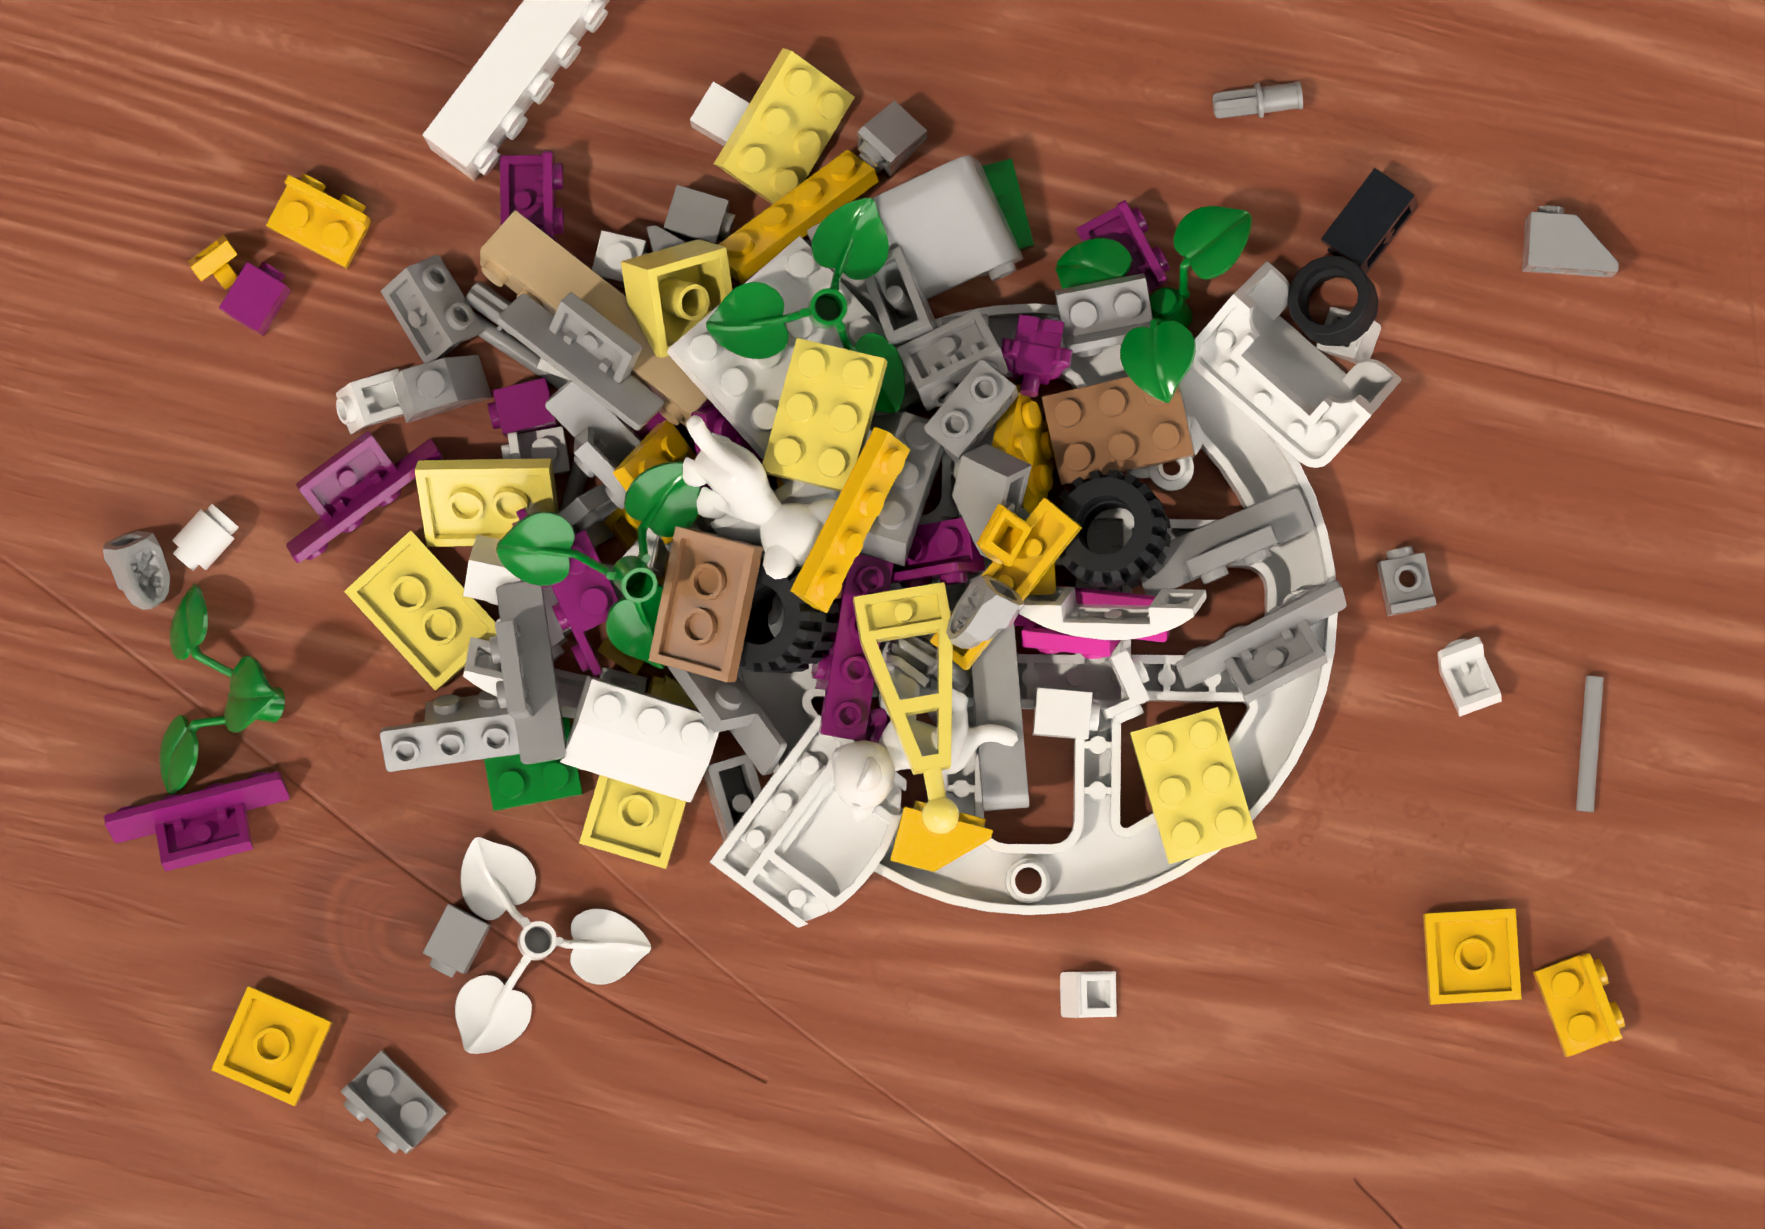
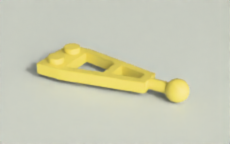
(905, 615)

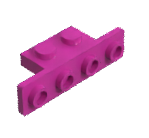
(1053, 642)

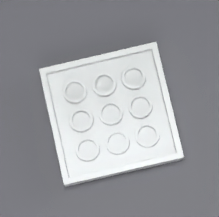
(751, 389)

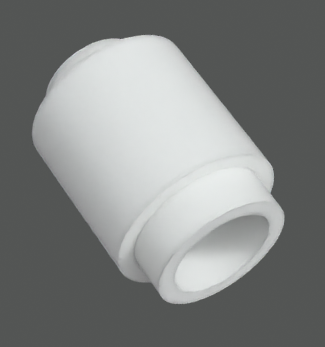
(204, 538)

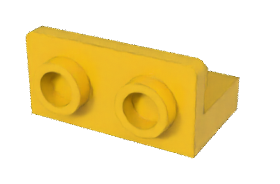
(320, 221)
(1579, 1003)

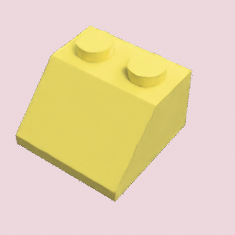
(675, 289)

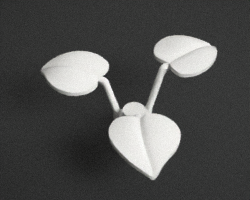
(602, 945)

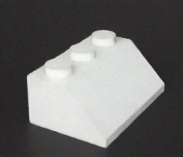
(640, 739)

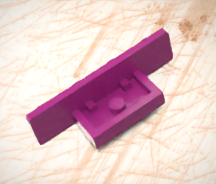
(350, 488)
(583, 600)
(844, 667)
(199, 823)

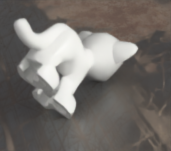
(744, 493)
(867, 768)

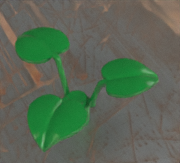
(851, 243)
(1163, 354)
(540, 551)
(248, 699)

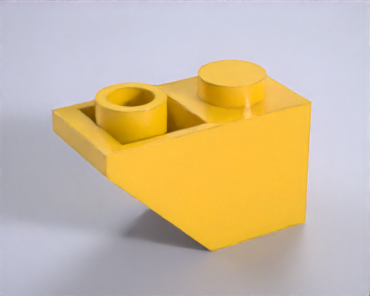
(932, 851)

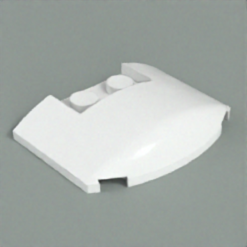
(801, 840)

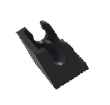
(1370, 220)

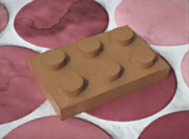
(1115, 429)
(705, 604)

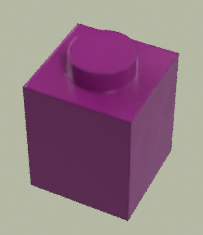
(256, 297)
(522, 408)

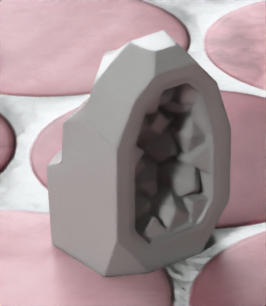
(138, 568)
(983, 612)

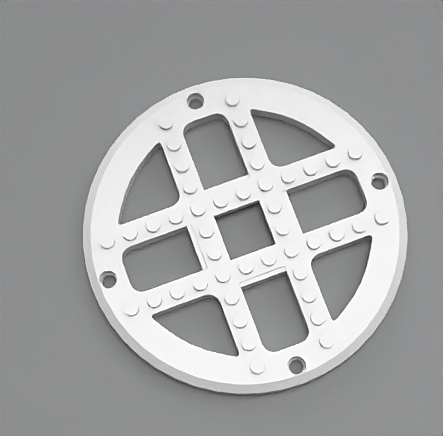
(1100, 858)

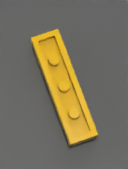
(796, 213)
(850, 520)
(1045, 543)

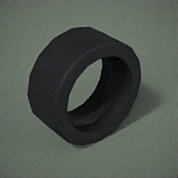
(1315, 274)

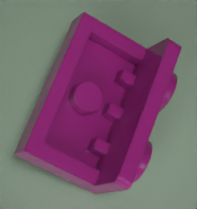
(530, 187)
(1127, 228)

